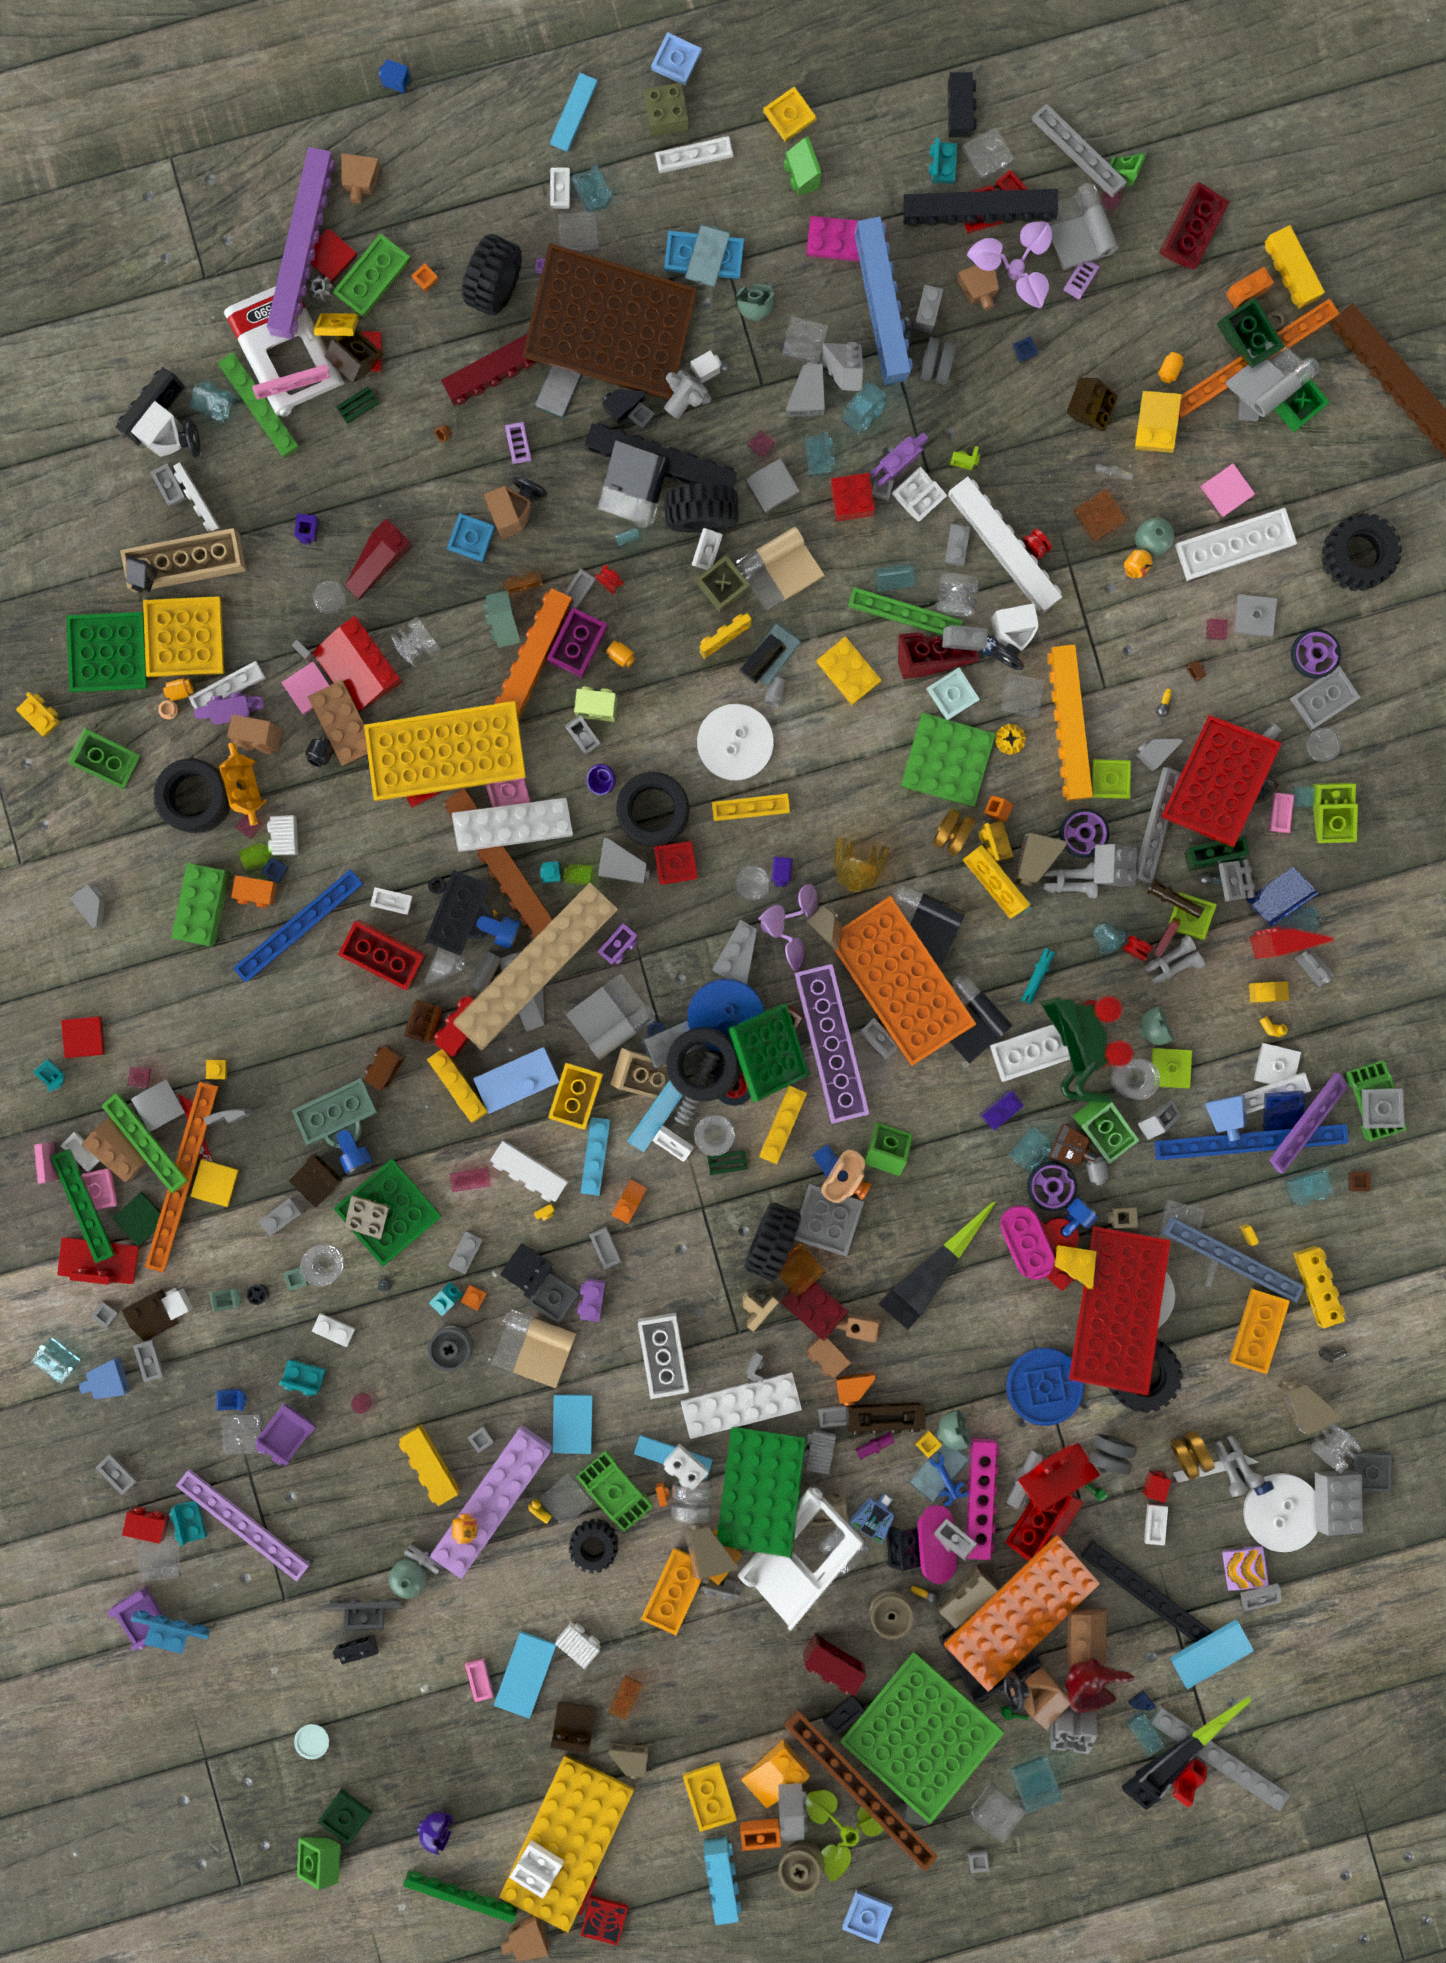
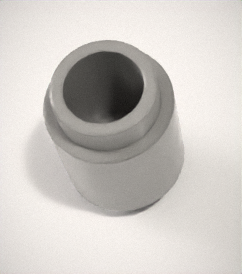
(1098, 1171)

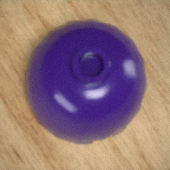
(434, 1832)

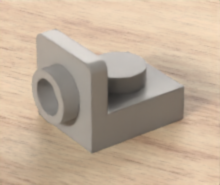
(755, 1363)

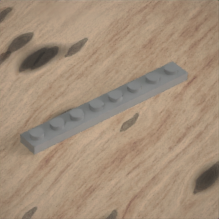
(1223, 1760)

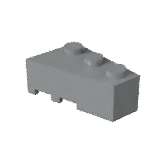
(845, 364)
(737, 954)
(792, 1812)

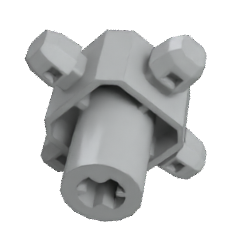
(686, 391)

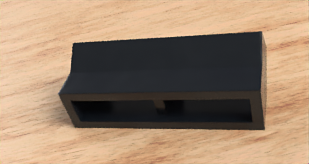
(763, 658)

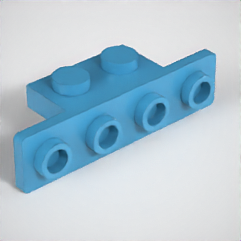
(168, 1633)

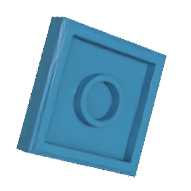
(471, 537)

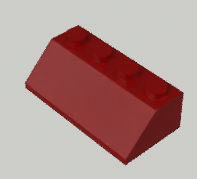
(1037, 1529)

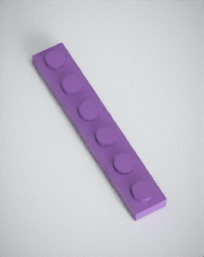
(1309, 1122)

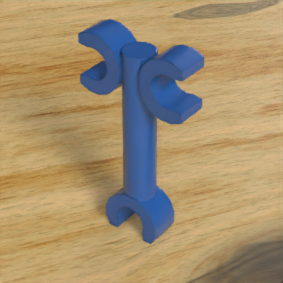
(953, 1492)

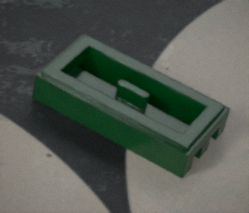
(354, 398)
(726, 1170)

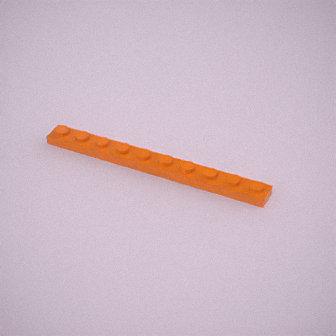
(1289, 335)
(186, 1162)

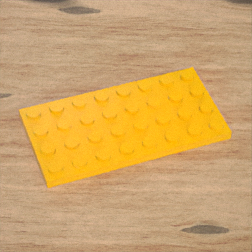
(445, 751)
(577, 1827)

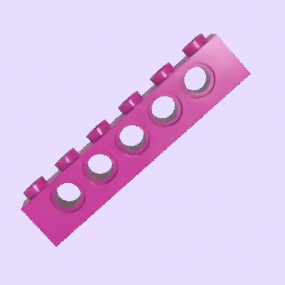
(978, 1449)

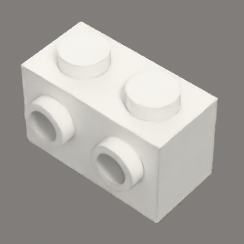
(685, 1467)

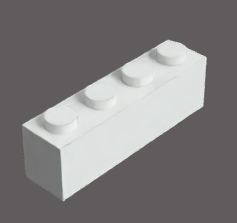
(529, 1171)

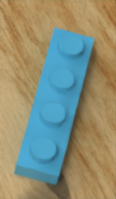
(595, 1156)

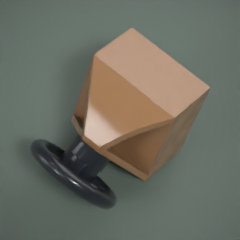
(512, 509)
(1039, 1695)

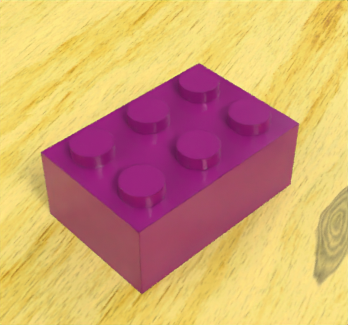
(577, 643)

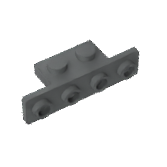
(364, 1615)

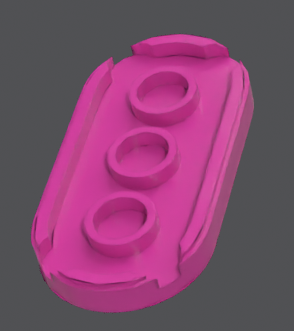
(1027, 1242)
(935, 1560)

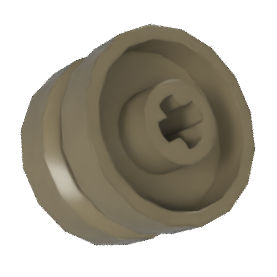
(893, 1625)
(801, 1867)

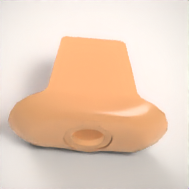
(854, 1165)

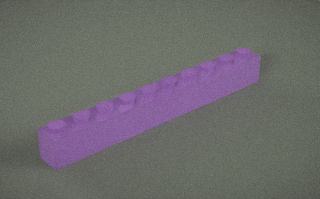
(300, 243)

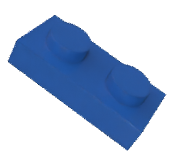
(826, 1160)

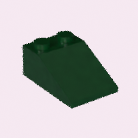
(1251, 333)

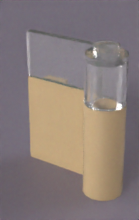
(779, 569)
(533, 1348)

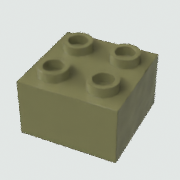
(666, 109)
(723, 584)

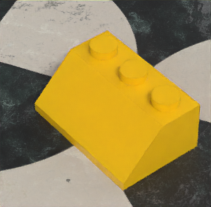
(575, 1096)

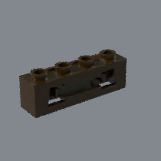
(917, 1417)

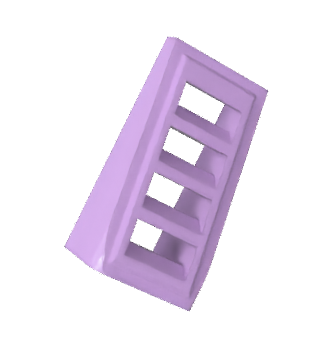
(1074, 290)
(516, 426)

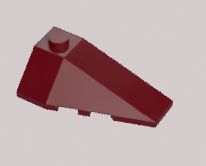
(379, 555)
(925, 656)

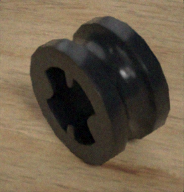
(440, 890)

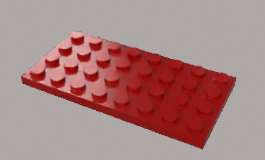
(1121, 1311)

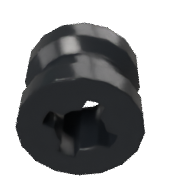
(254, 1296)

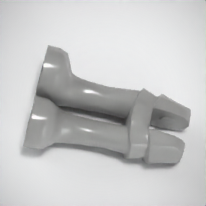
(1089, 888)
(1193, 960)
(1251, 1479)

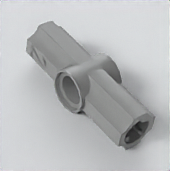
(1018, 1495)

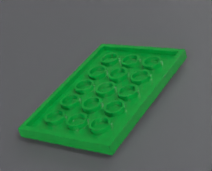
(761, 1491)

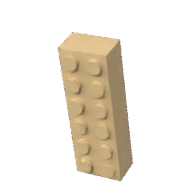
(191, 558)

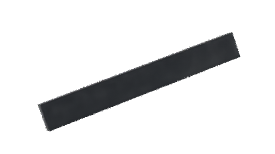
(1145, 1592)

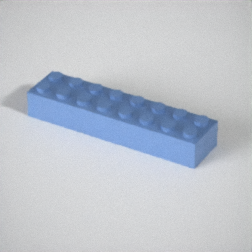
(882, 300)

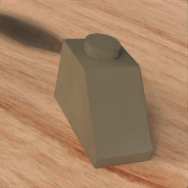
(826, 925)
(630, 1759)

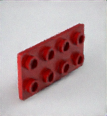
(79, 1265)
(1058, 1477)

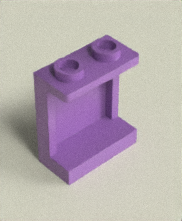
(284, 1434)
(124, 1611)

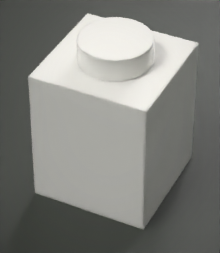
(706, 366)
(176, 1303)

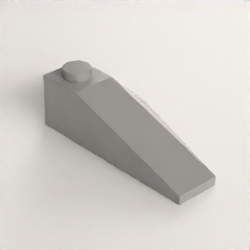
(533, 1013)

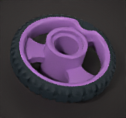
(1305, 640)
(1093, 819)
(1053, 1203)

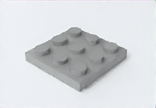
(828, 1223)

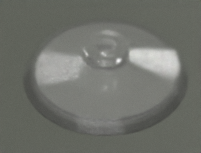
(329, 596)
(1323, 744)
(752, 883)

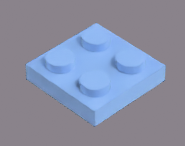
(676, 59)
(867, 1916)

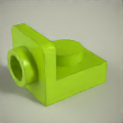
(963, 460)

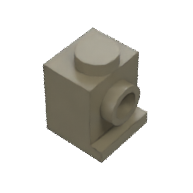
(1129, 1219)

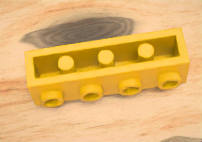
(1319, 1286)

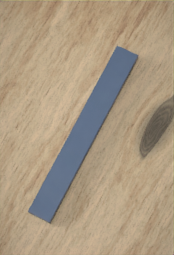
(1233, 1259)

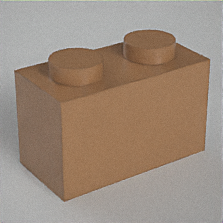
(828, 1355)

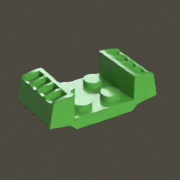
(1371, 1077)
(614, 1491)

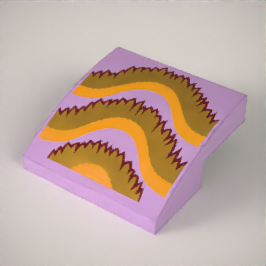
(1245, 1568)

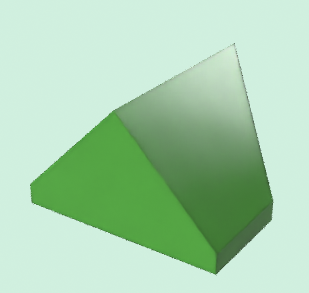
(1128, 166)

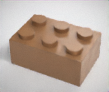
(254, 733)

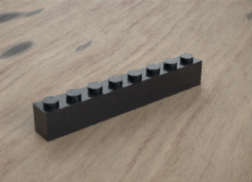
(980, 207)
(681, 467)

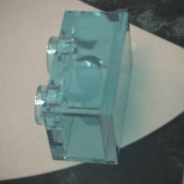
(1309, 1187)

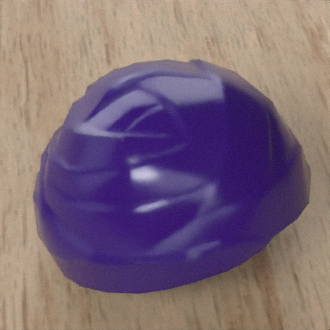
(601, 779)

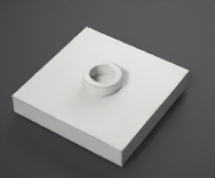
(1276, 1064)

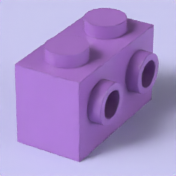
(618, 944)
(592, 1302)

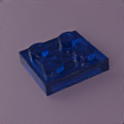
(1282, 1110)

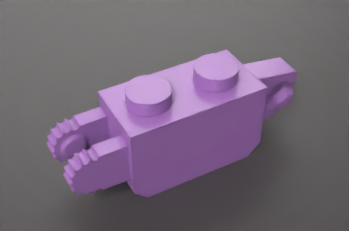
(900, 458)
(221, 709)

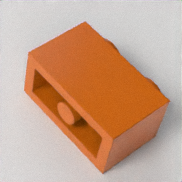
(1249, 288)
(254, 890)
(760, 1834)

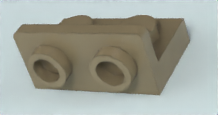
(838, 1502)

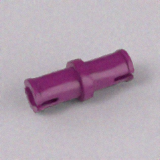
(875, 1445)

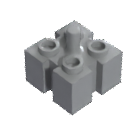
(1074, 1731)

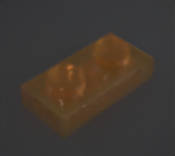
(515, 584)
(625, 1697)

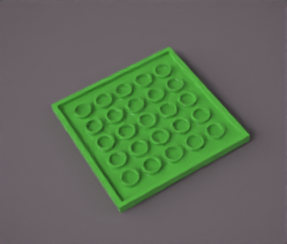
(922, 1737)

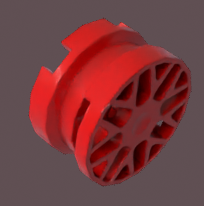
(1037, 543)
(609, 579)
(1137, 948)

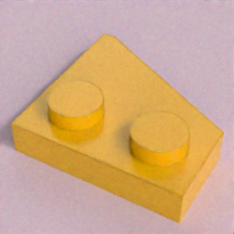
(1077, 1263)

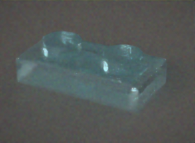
(1145, 1734)

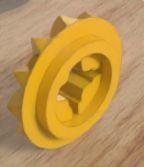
(1005, 746)

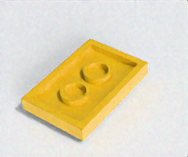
(725, 635)
(848, 670)
(709, 1797)

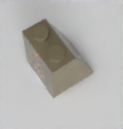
(1036, 857)
(1306, 1408)
(707, 1553)

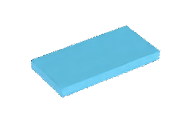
(1211, 1654)
(525, 1674)

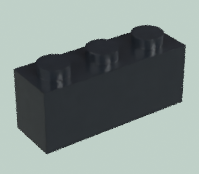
(961, 104)

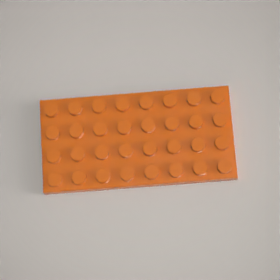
(902, 981)
(1022, 1613)

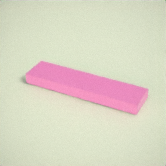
(291, 382)

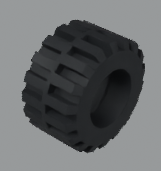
(589, 1561)

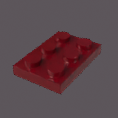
(816, 1310)

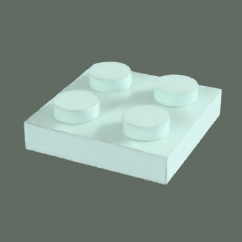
(952, 694)

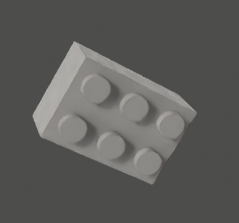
(1338, 1502)

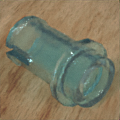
(627, 536)

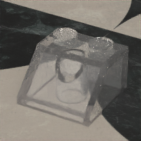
(444, 967)

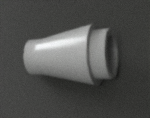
(774, 695)

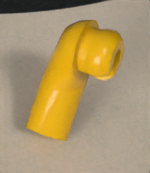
(1273, 1029)
(535, 1509)

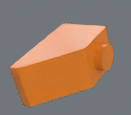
(629, 1201)
(853, 1387)

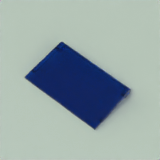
(1282, 896)

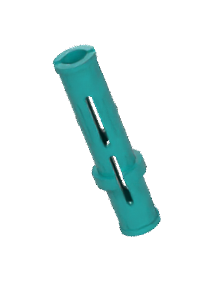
(1038, 975)

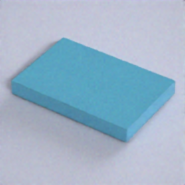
(572, 1423)

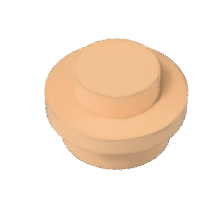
(168, 709)

